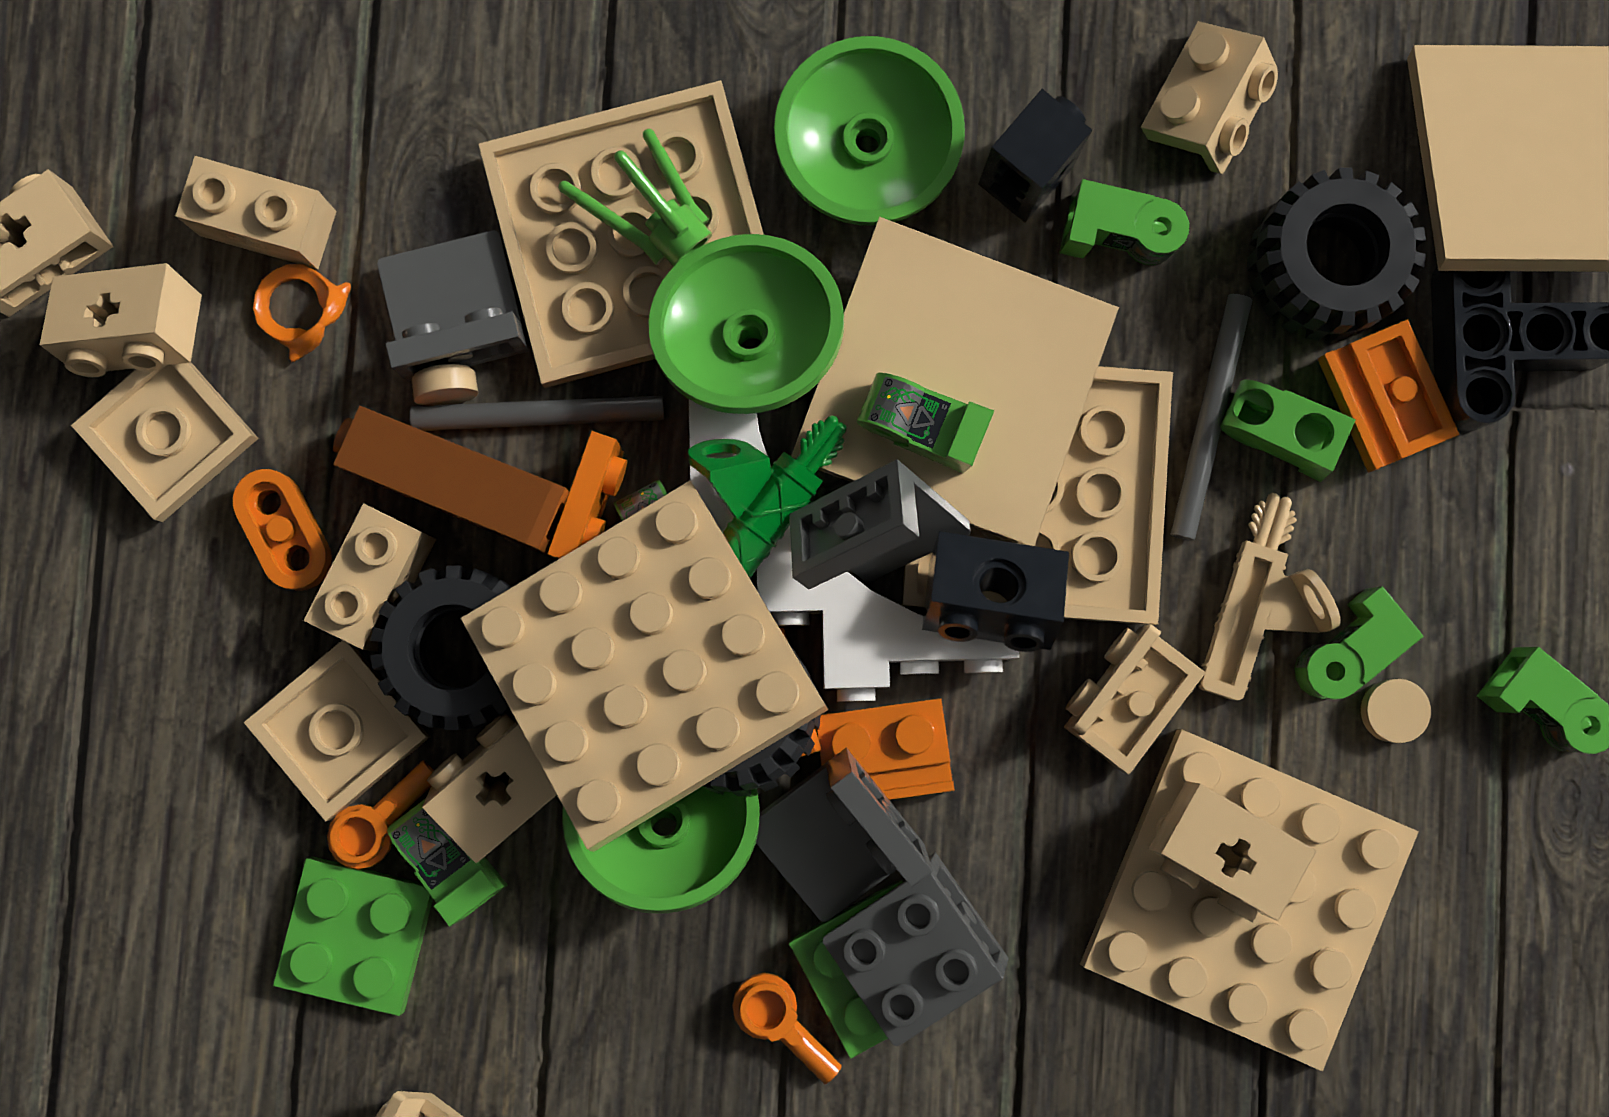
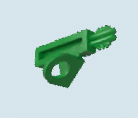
(762, 494)

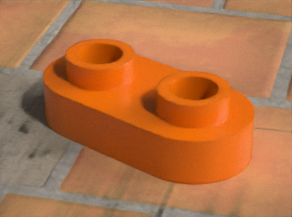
(281, 533)

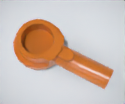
(360, 833)
(767, 1010)

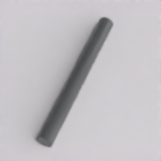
(538, 413)
(1211, 417)

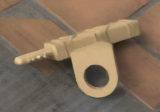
(1263, 600)

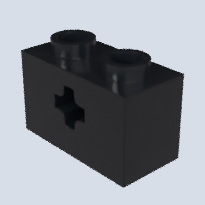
(1035, 154)

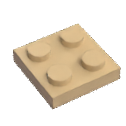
(164, 435)
(336, 730)

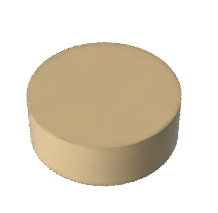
(444, 385)
(1395, 710)

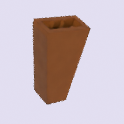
(451, 479)

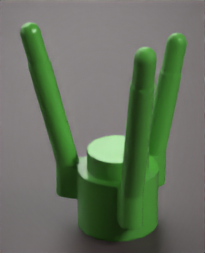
(673, 228)

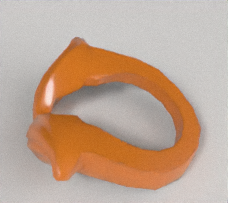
(330, 297)

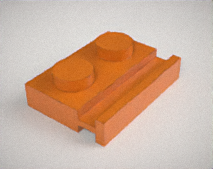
(1390, 394)
(596, 478)
(895, 744)

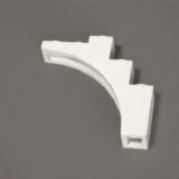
(858, 626)

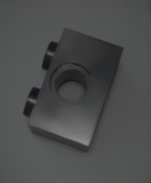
(1025, 575)

